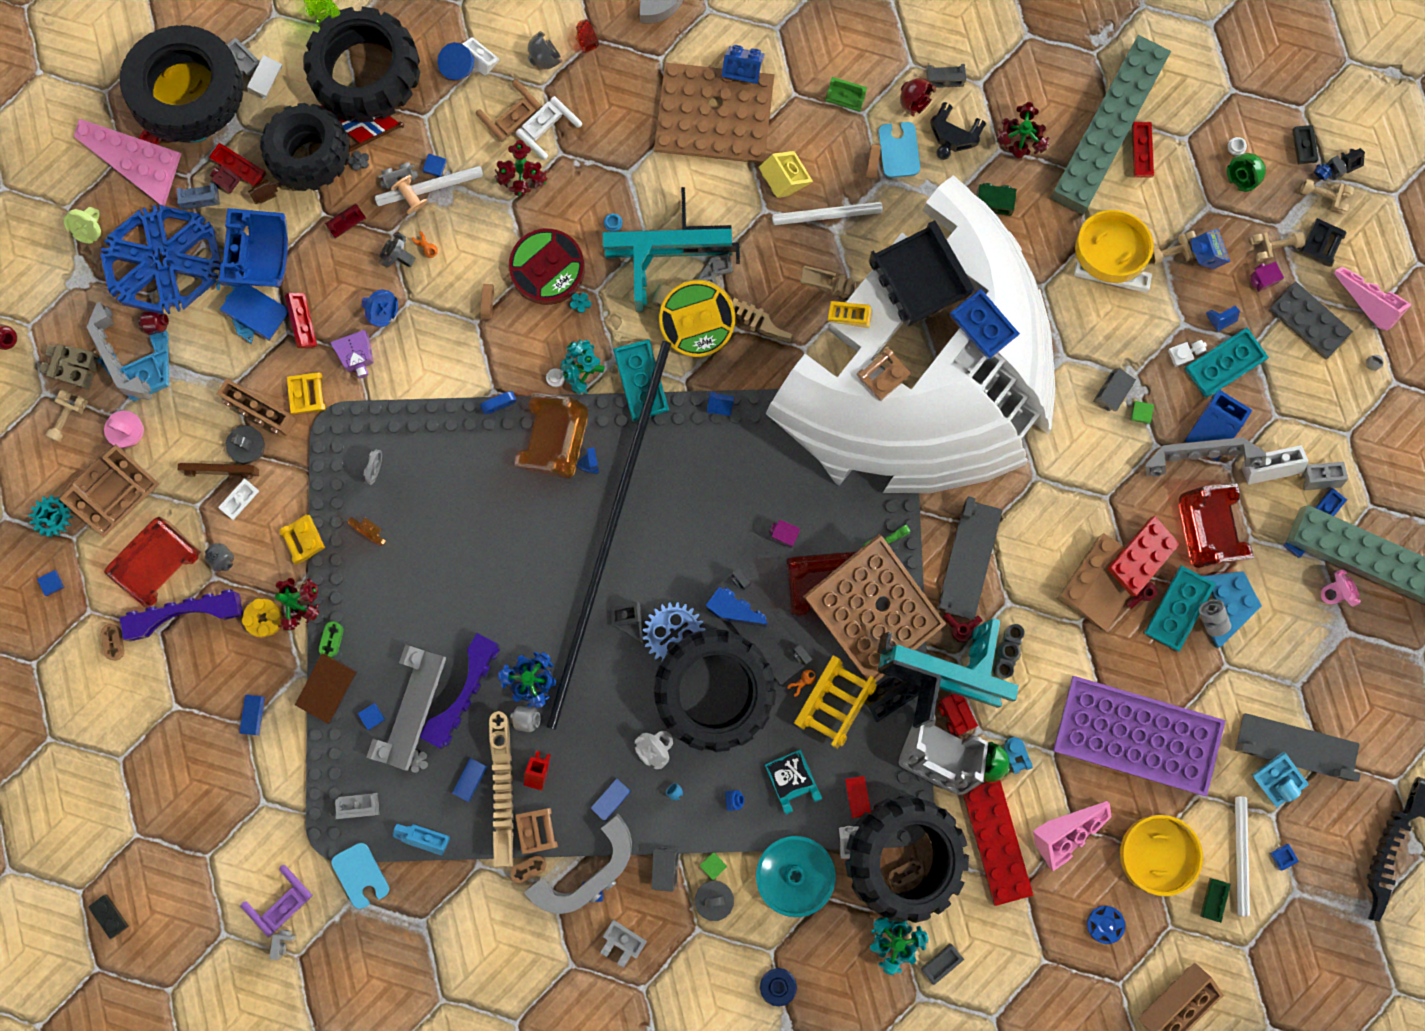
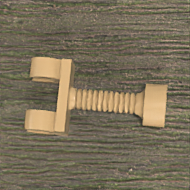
(1342, 190)
(1297, 241)
(1184, 247)
(62, 399)

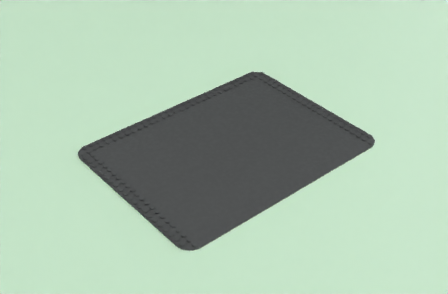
(513, 559)

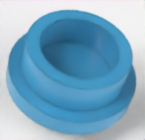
(613, 222)

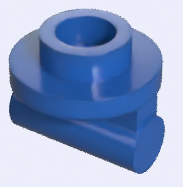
(734, 800)

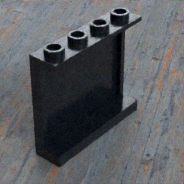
(921, 274)

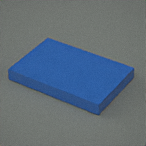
(255, 310)
(984, 324)

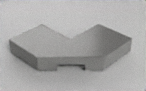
(715, 267)

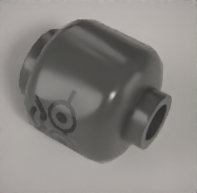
(219, 557)

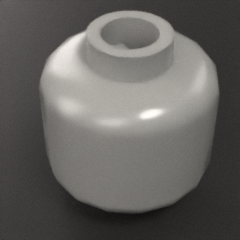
(525, 719)

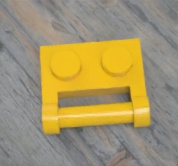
(299, 393)
(307, 536)

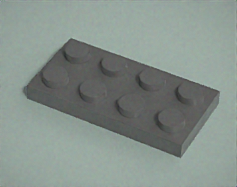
(1310, 320)

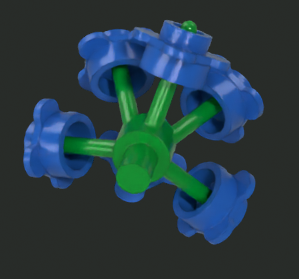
(525, 668)

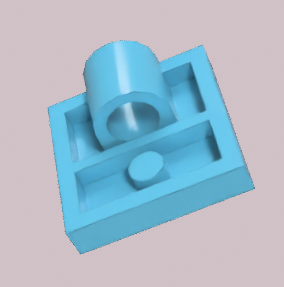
(1280, 780)

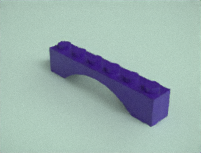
(143, 624)
(439, 728)

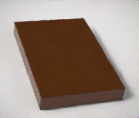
(325, 688)

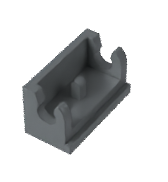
(946, 76)
(1114, 390)
(665, 868)

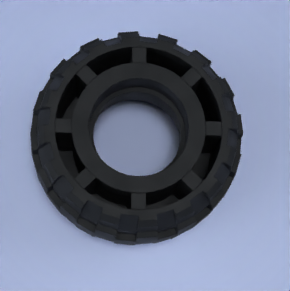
(299, 126)

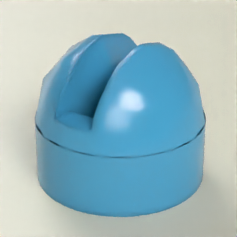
(674, 792)

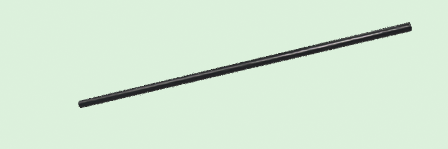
(608, 536)

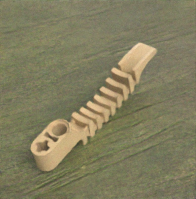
(836, 286)
(767, 327)
(503, 791)

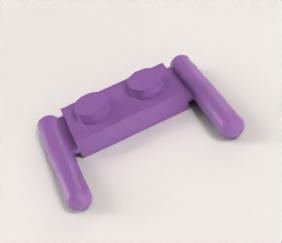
(283, 908)

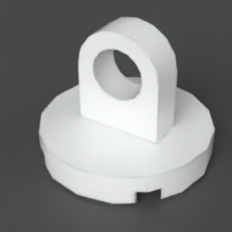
(652, 750)

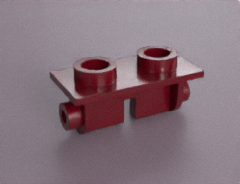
(345, 220)

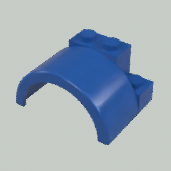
(256, 256)

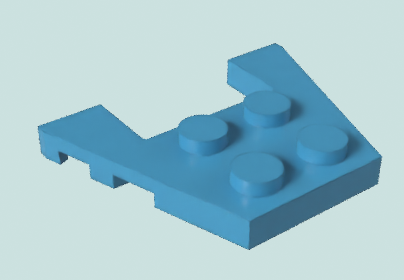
(151, 368)
(1238, 600)

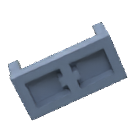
(198, 197)

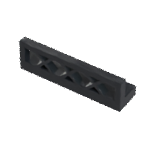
(884, 696)

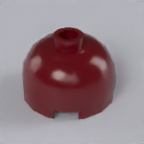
(916, 95)

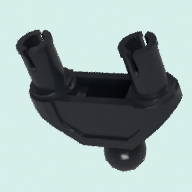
(951, 136)

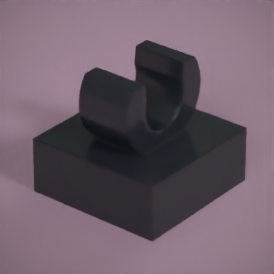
(1353, 159)

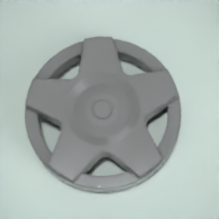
(373, 467)

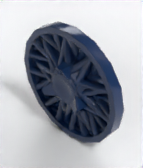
(778, 987)

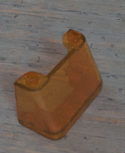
(554, 436)

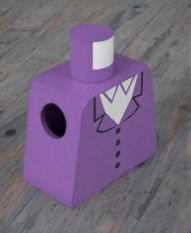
(355, 352)

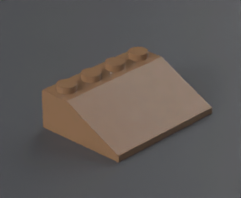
(1093, 589)

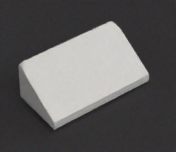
(483, 59)

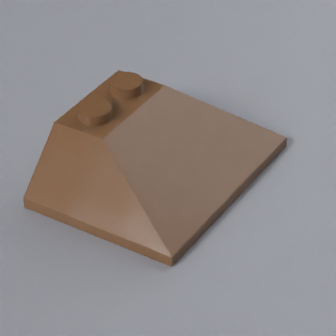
(108, 490)

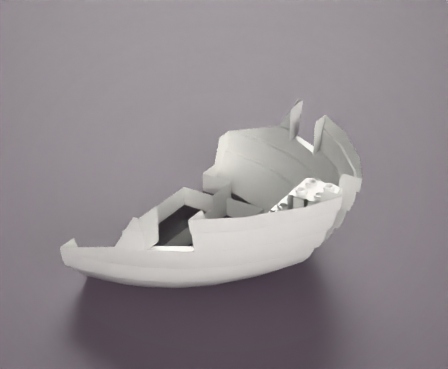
(965, 410)

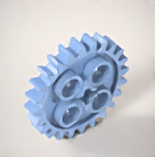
(662, 619)

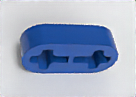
(498, 402)

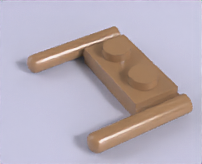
(515, 116)

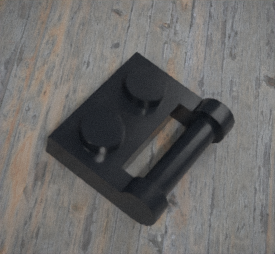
(1318, 239)

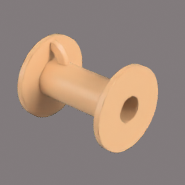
(412, 199)

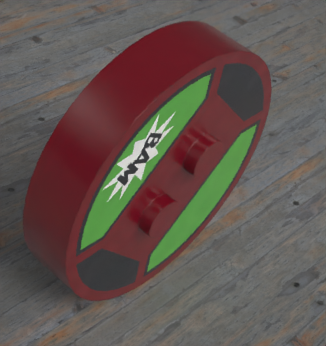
(546, 266)

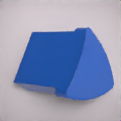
(1223, 319)
(719, 403)
(589, 462)

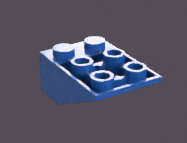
(1219, 420)
(732, 610)

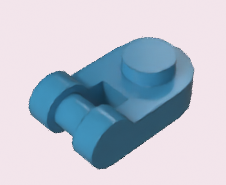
(1015, 748)

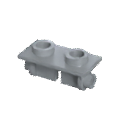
(390, 176)

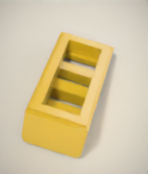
(865, 323)

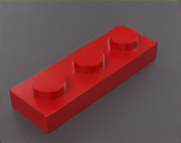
(1142, 150)
(237, 164)
(301, 320)

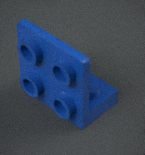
(742, 64)

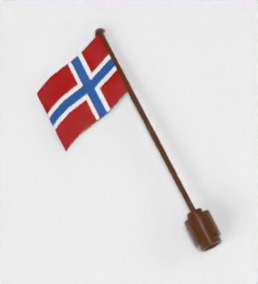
(361, 131)

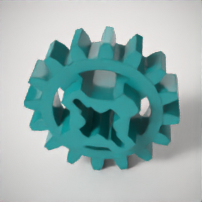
(44, 512)

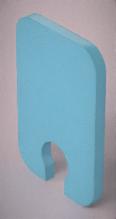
(899, 155)
(358, 869)

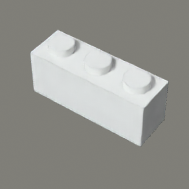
(1278, 465)

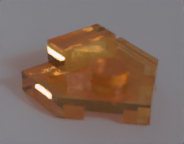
(368, 529)

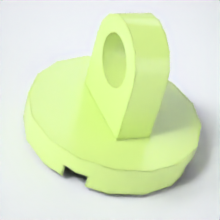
(83, 224)

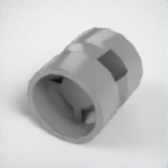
(1215, 617)

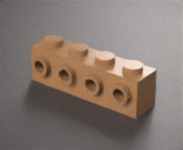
(256, 406)

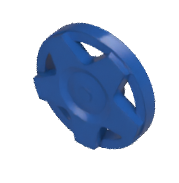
(1106, 924)

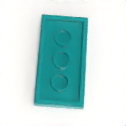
(1226, 363)
(636, 368)
(1179, 608)

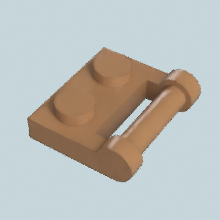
(888, 379)
(529, 831)

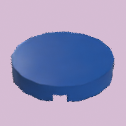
(455, 61)

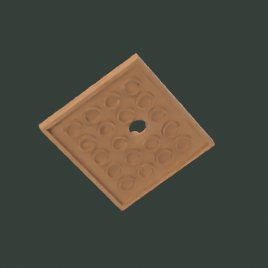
(694, 129)
(848, 608)

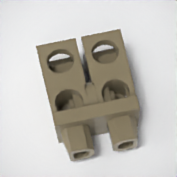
(65, 364)

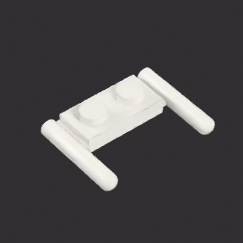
(542, 121)

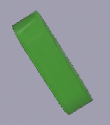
(326, 638)

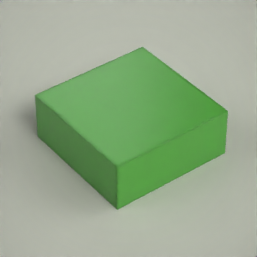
(1142, 412)
(713, 866)

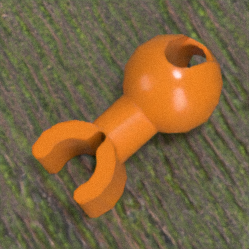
(428, 248)
(805, 680)

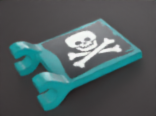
(792, 779)

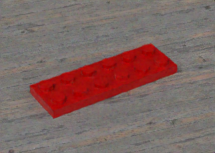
(997, 843)

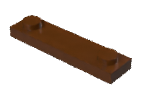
(192, 469)

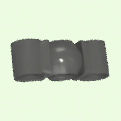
(1003, 659)

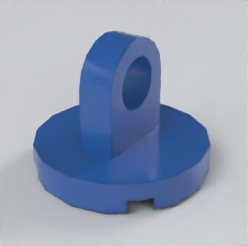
(380, 307)

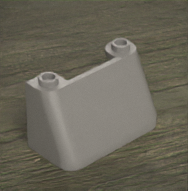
(944, 758)

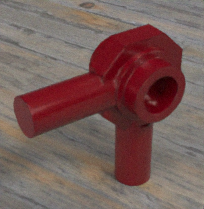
(1146, 594)
(961, 631)

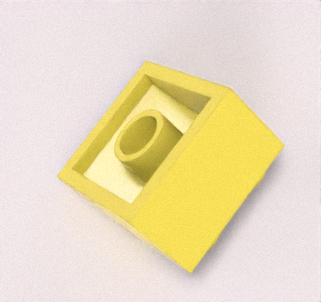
(785, 173)

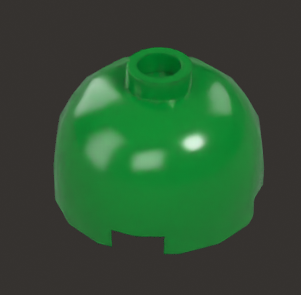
(1246, 171)
(996, 763)

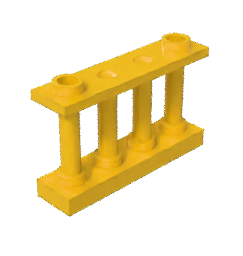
(816, 702)

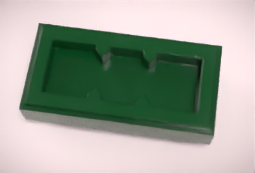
(1215, 900)

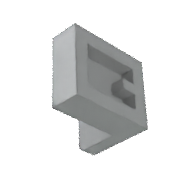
(278, 946)

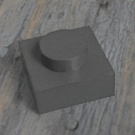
(1338, 167)

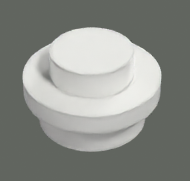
(1237, 146)
(555, 378)

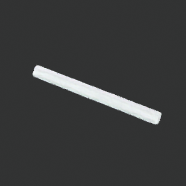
(431, 185)
(827, 213)
(1242, 857)

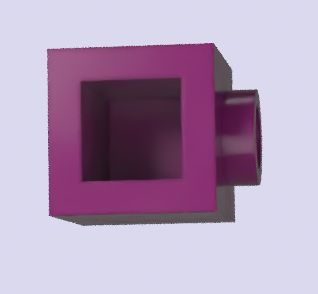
(1266, 276)
(784, 533)

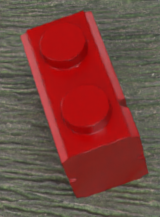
(957, 714)

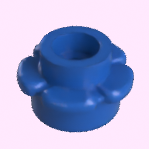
(1323, 171)

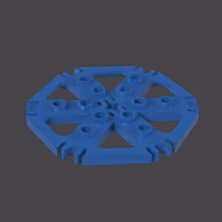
(148, 262)

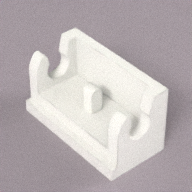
(264, 77)
(239, 499)

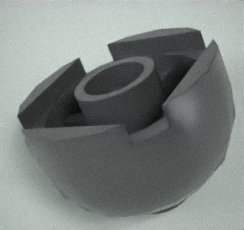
(543, 52)

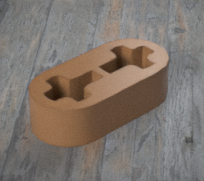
(873, 161)
(487, 301)
(108, 643)
(531, 873)
(908, 877)

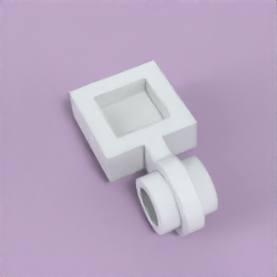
(1183, 354)

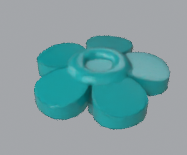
(580, 302)

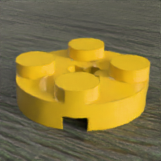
(251, 620)

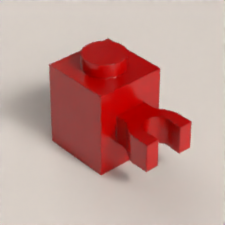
(537, 771)

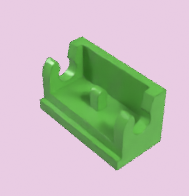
(846, 94)

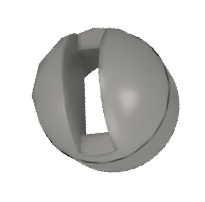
(1373, 364)

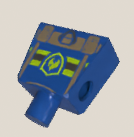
(1210, 249)

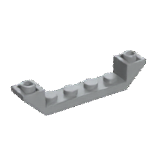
(98, 322)
(1253, 455)

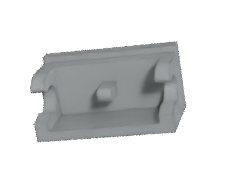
(1325, 476)
(357, 806)

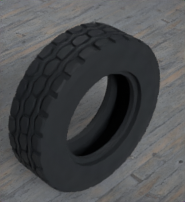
(174, 46)

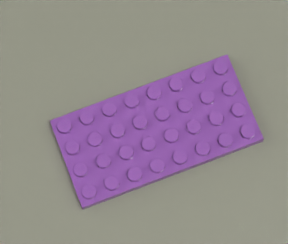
(1139, 736)

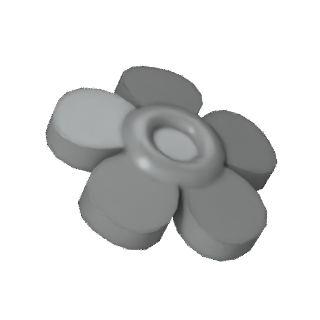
(417, 760)

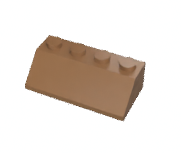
(1182, 1002)

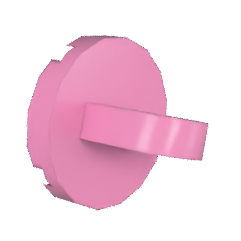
(123, 429)
(1344, 588)

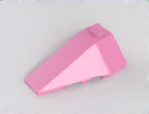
(1379, 307)
(1064, 834)

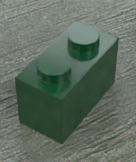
(999, 199)

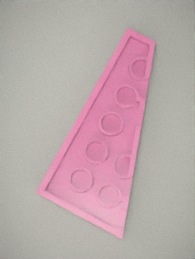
(140, 161)

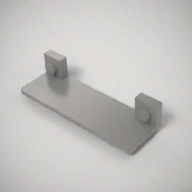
(413, 709)

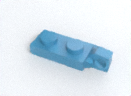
(422, 838)

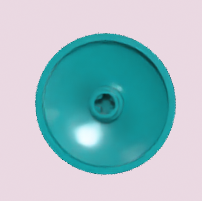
(795, 876)

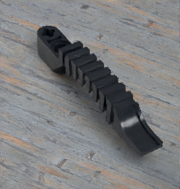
(1414, 808)

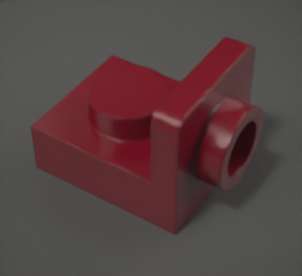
(224, 179)

